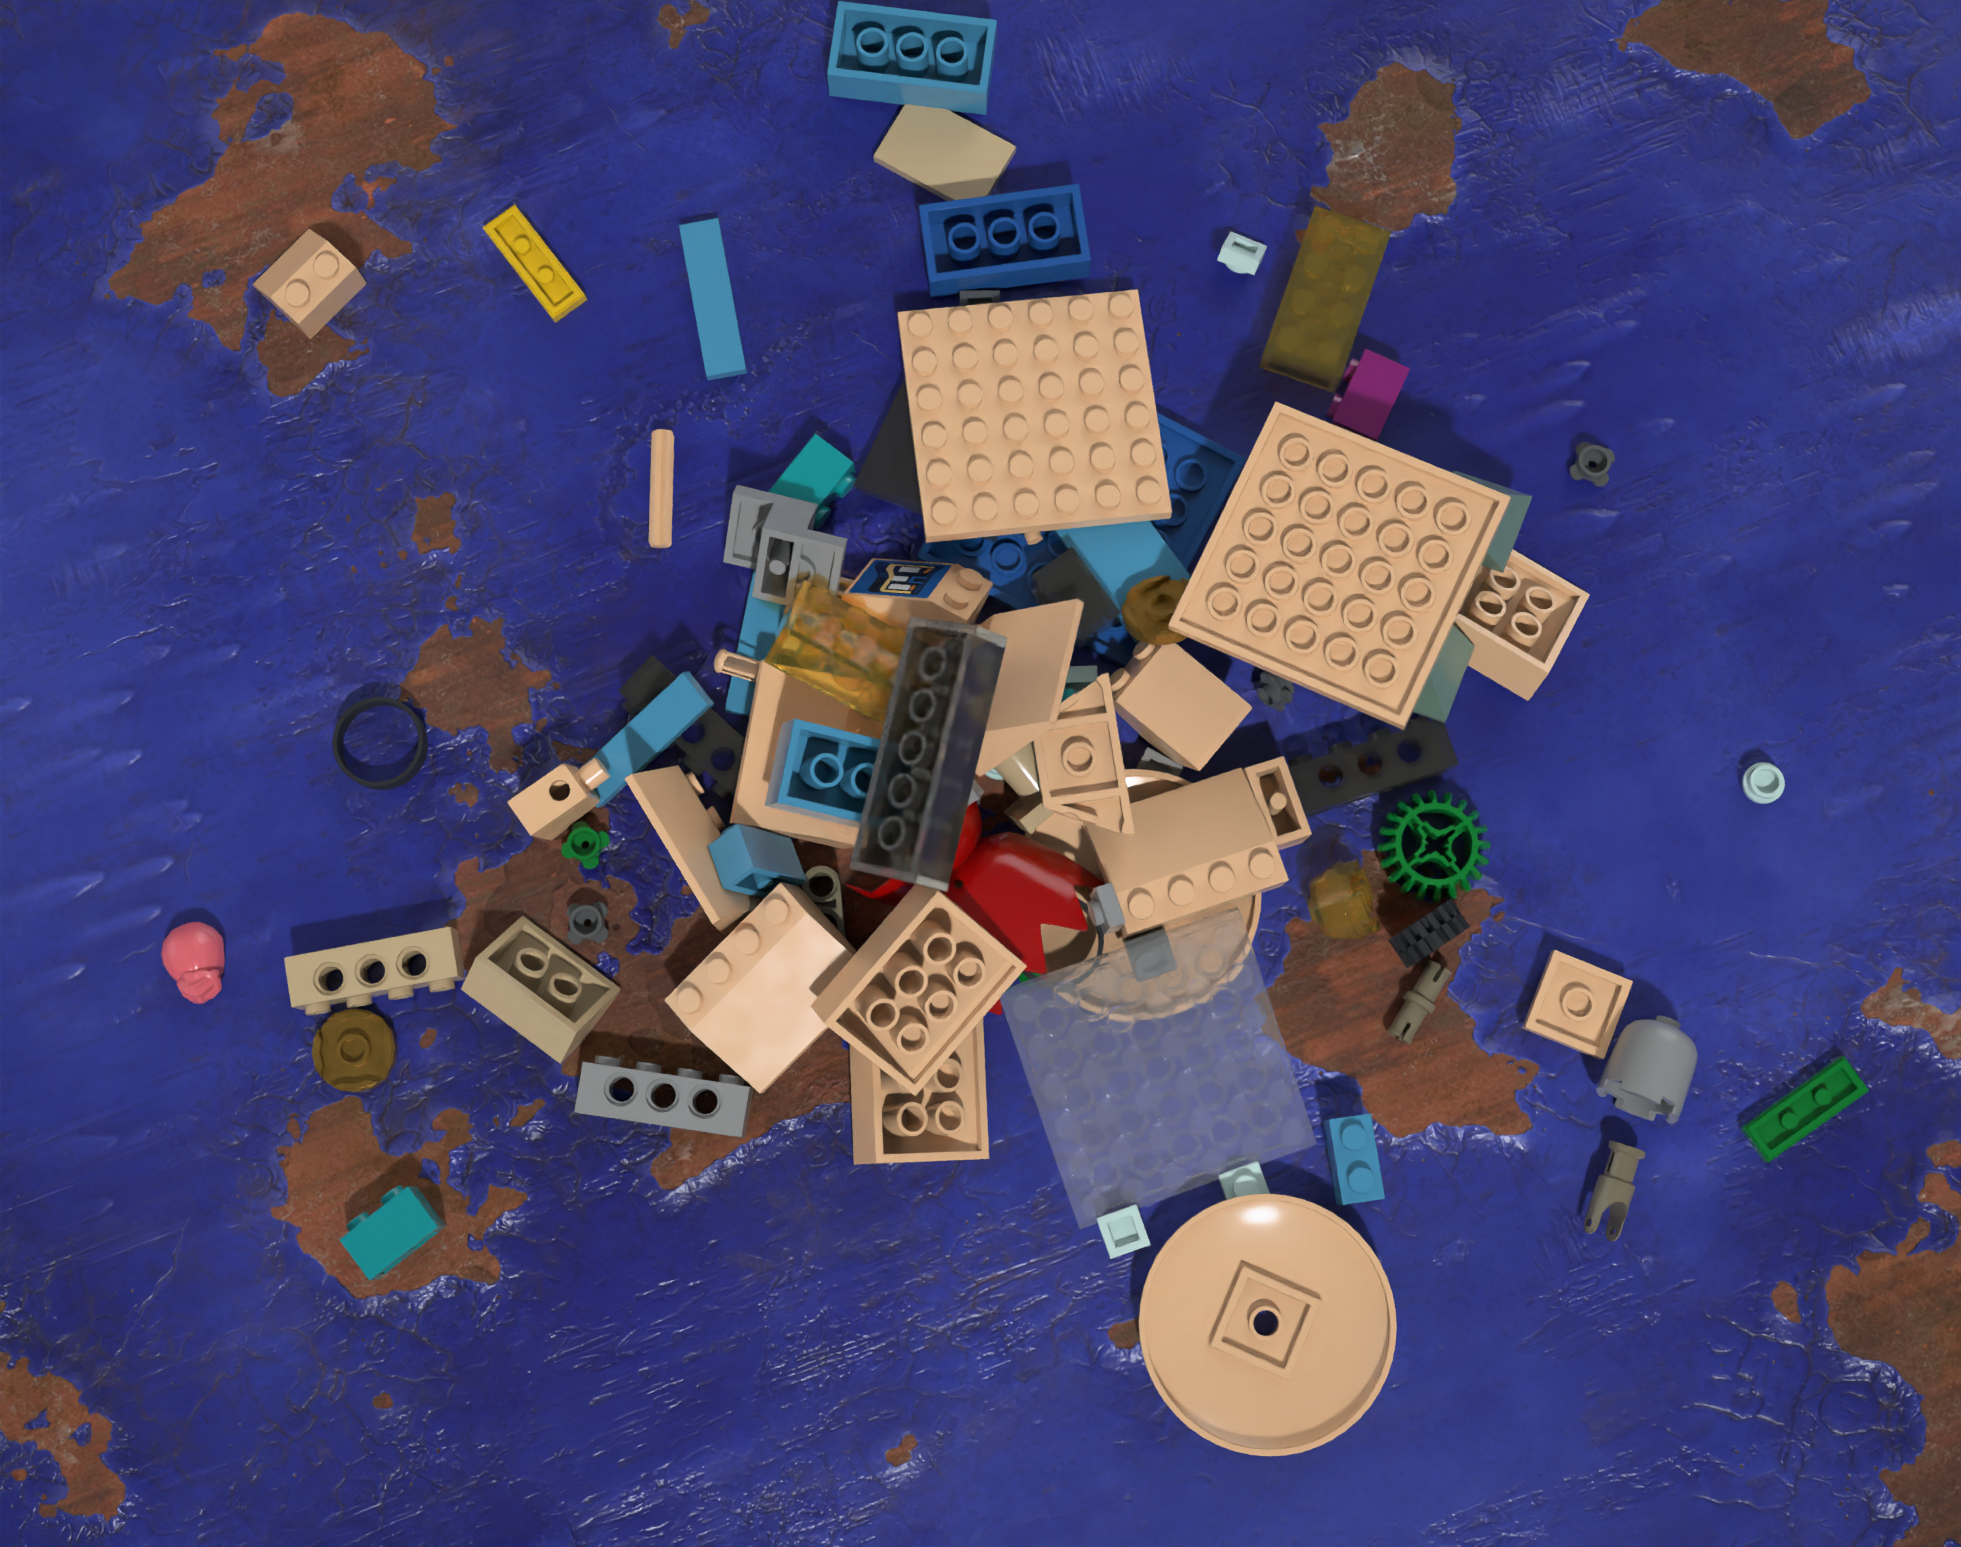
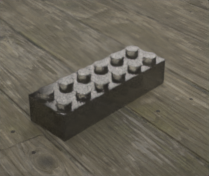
(928, 752)

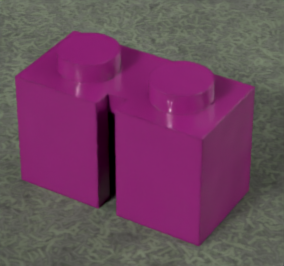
(1370, 395)

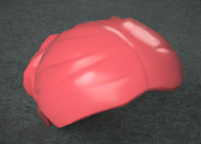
(195, 960)

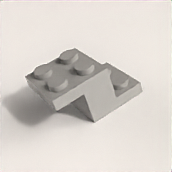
(779, 543)

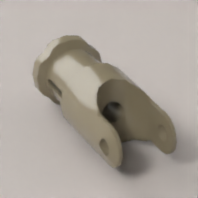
(1614, 1189)

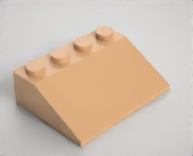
(1518, 622)
(1029, 677)
(776, 701)
(687, 830)
(1189, 853)
(759, 986)
(917, 987)
(937, 1124)

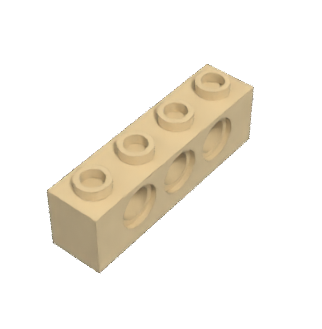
(309, 971)

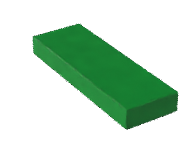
(1804, 1109)

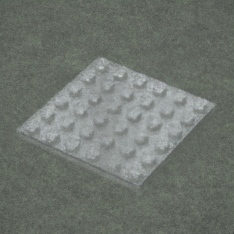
(1157, 1066)

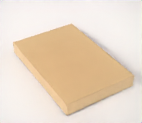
(944, 153)

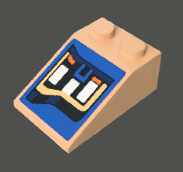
(920, 589)

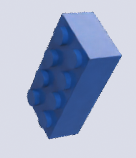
(1005, 240)

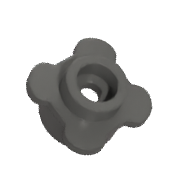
(1601, 456)
(1274, 690)
(578, 914)

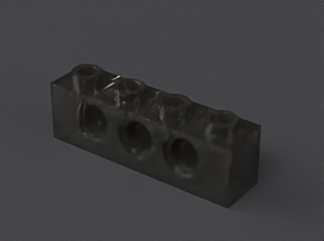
(699, 756)
(1433, 758)

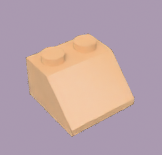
(310, 283)

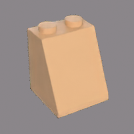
(1176, 703)

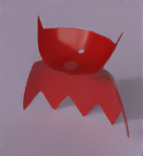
(1008, 889)

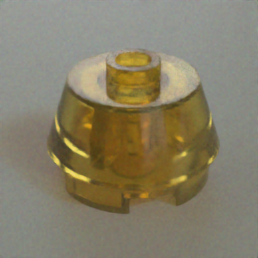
(1343, 902)

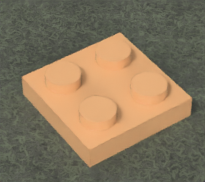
(1577, 1004)

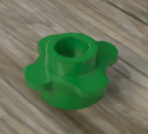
(580, 834)

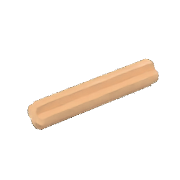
(661, 488)

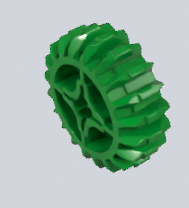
(1461, 825)

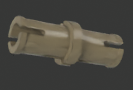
(1419, 1002)

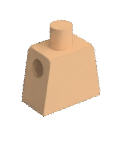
(544, 804)

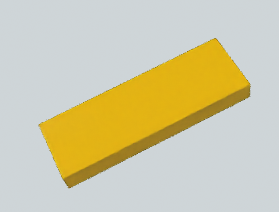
(535, 263)

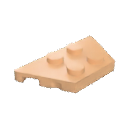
(1083, 762)

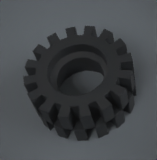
(1429, 933)

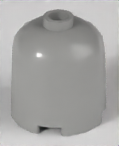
(1650, 1069)

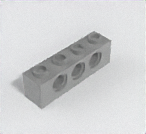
(597, 1097)

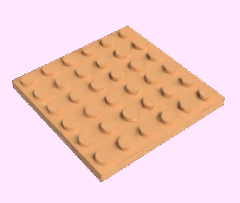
(1033, 416)
(1340, 564)

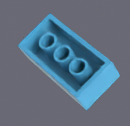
(912, 57)
(821, 772)

